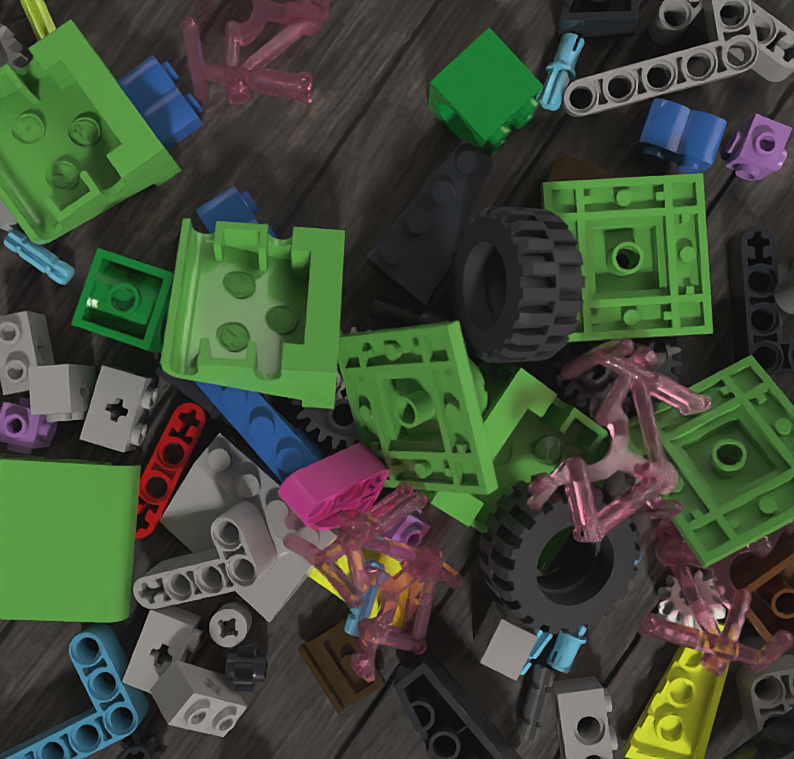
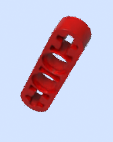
(169, 471)

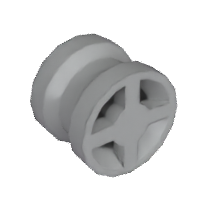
(236, 617)

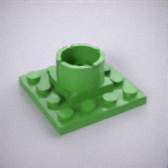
(662, 243)
(419, 406)
(729, 460)

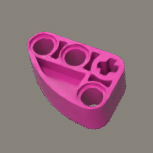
(333, 485)

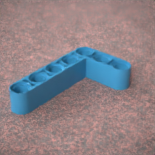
(106, 698)

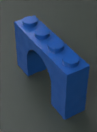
(265, 429)

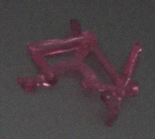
(300, 18)
(655, 474)
(420, 571)
(717, 646)

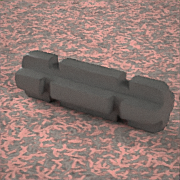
(536, 702)

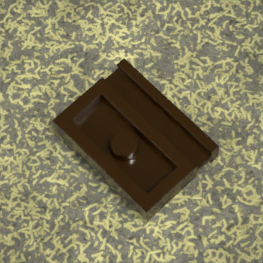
(330, 662)

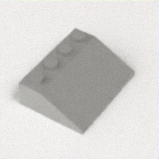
(234, 474)

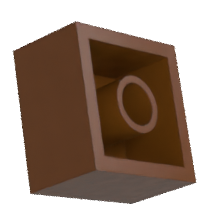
(771, 587)

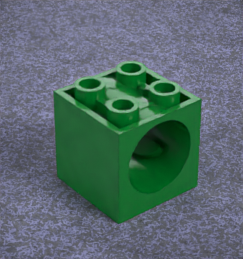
(485, 94)
(125, 301)

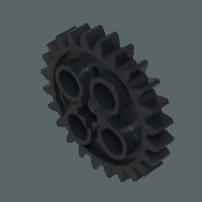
(594, 391)

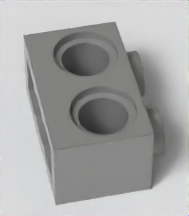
(504, 641)

